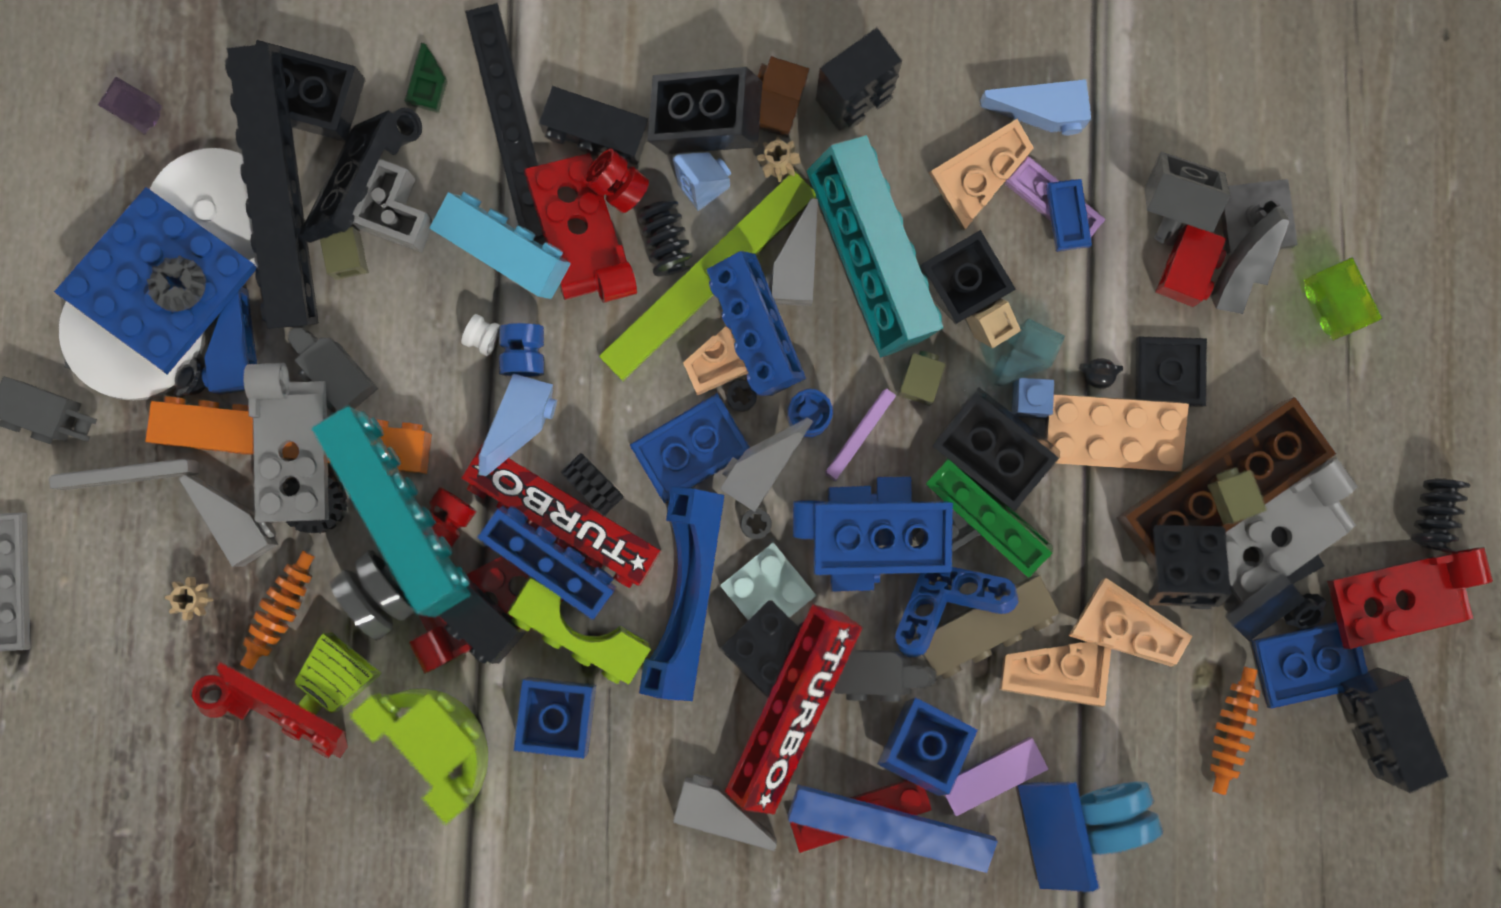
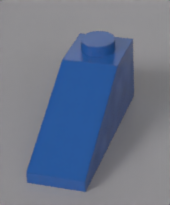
(230, 347)

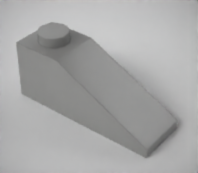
(794, 267)
(760, 465)
(230, 523)
(715, 812)

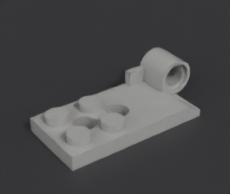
(283, 415)
(1309, 516)

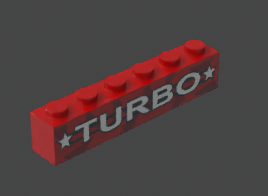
(566, 518)
(793, 709)

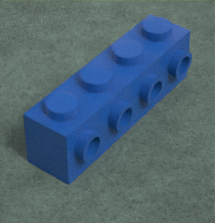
(755, 324)
(548, 562)

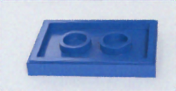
(690, 447)
(1305, 664)
(1058, 836)

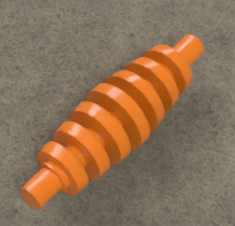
(277, 610)
(1231, 744)

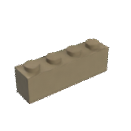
(977, 631)

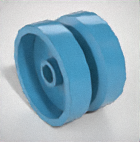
(1120, 817)

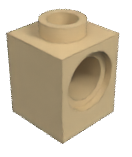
(994, 323)

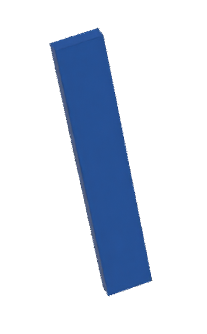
(892, 828)

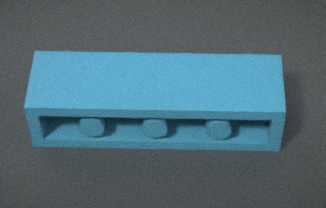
(500, 245)

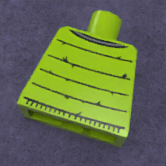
(333, 675)

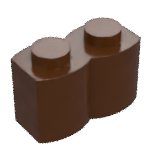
(781, 94)

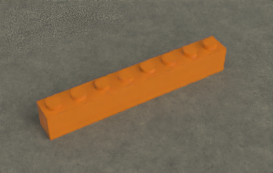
(232, 432)

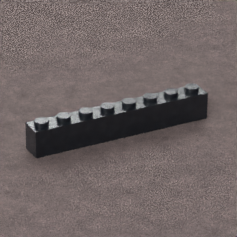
(272, 185)

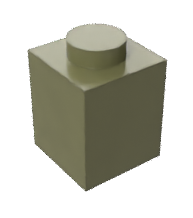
(344, 254)
(922, 378)
(1236, 496)

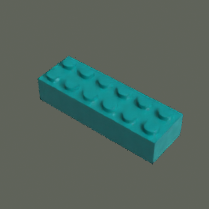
(874, 246)
(392, 512)

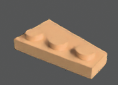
(978, 172)
(715, 363)
(1129, 626)
(1060, 673)

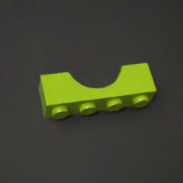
(617, 652)

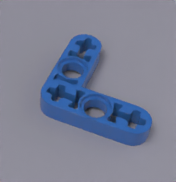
(941, 594)

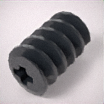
(664, 238)
(1439, 514)

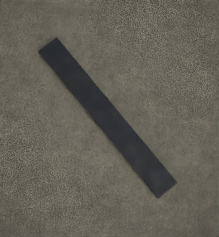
(506, 110)

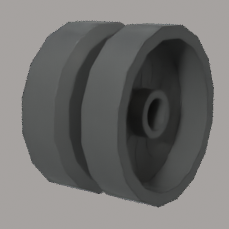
(372, 595)

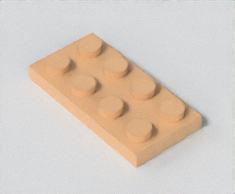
(1118, 432)

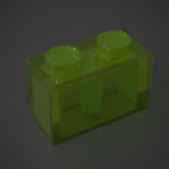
(1341, 299)

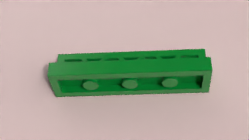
(991, 518)

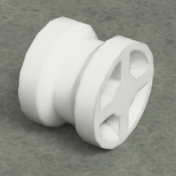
(481, 334)

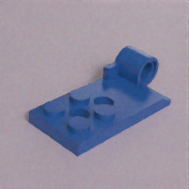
(846, 535)

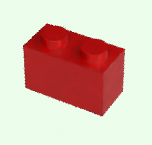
(1191, 266)

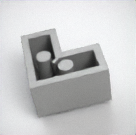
(385, 211)

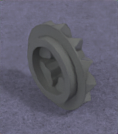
(176, 298)

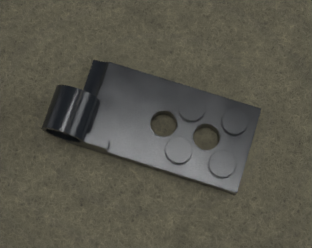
(353, 169)

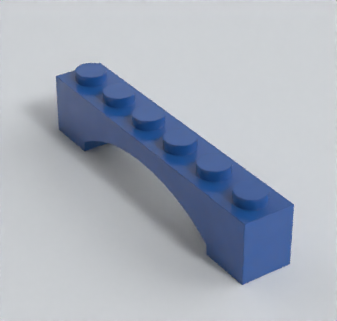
(674, 663)

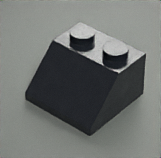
(966, 278)

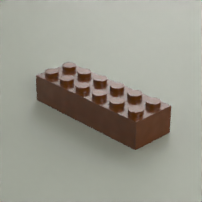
(1276, 448)

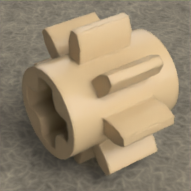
(770, 159)
(178, 601)

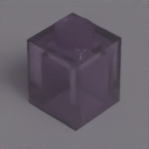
(131, 105)

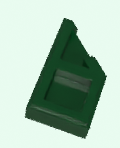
(426, 83)

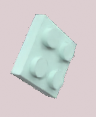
(765, 579)

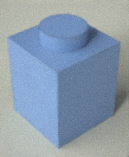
(1032, 397)

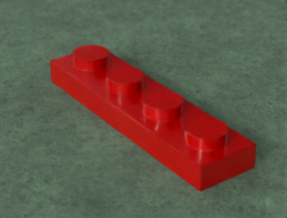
(900, 796)

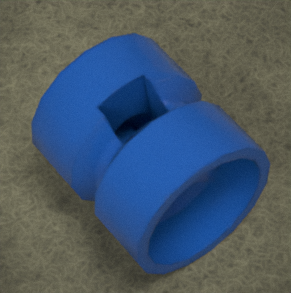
(517, 361)
(811, 405)

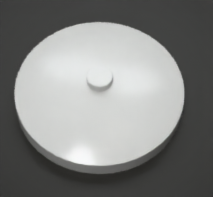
(211, 193)
(110, 364)

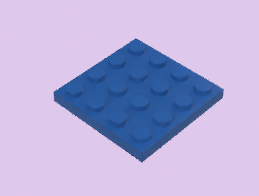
(113, 285)

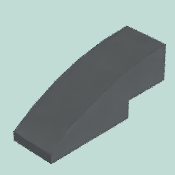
(1250, 263)

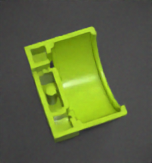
(435, 739)

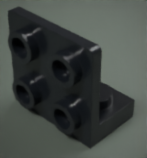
(1190, 566)
(762, 646)

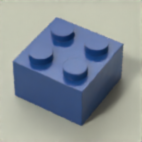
(555, 717)
(927, 747)

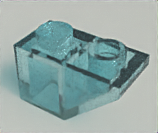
(1030, 354)

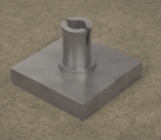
(1250, 204)

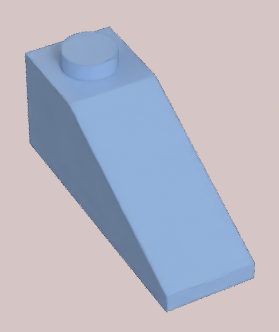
(1045, 106)
(701, 177)
(517, 420)

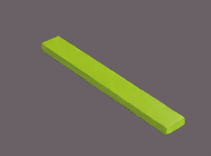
(693, 288)

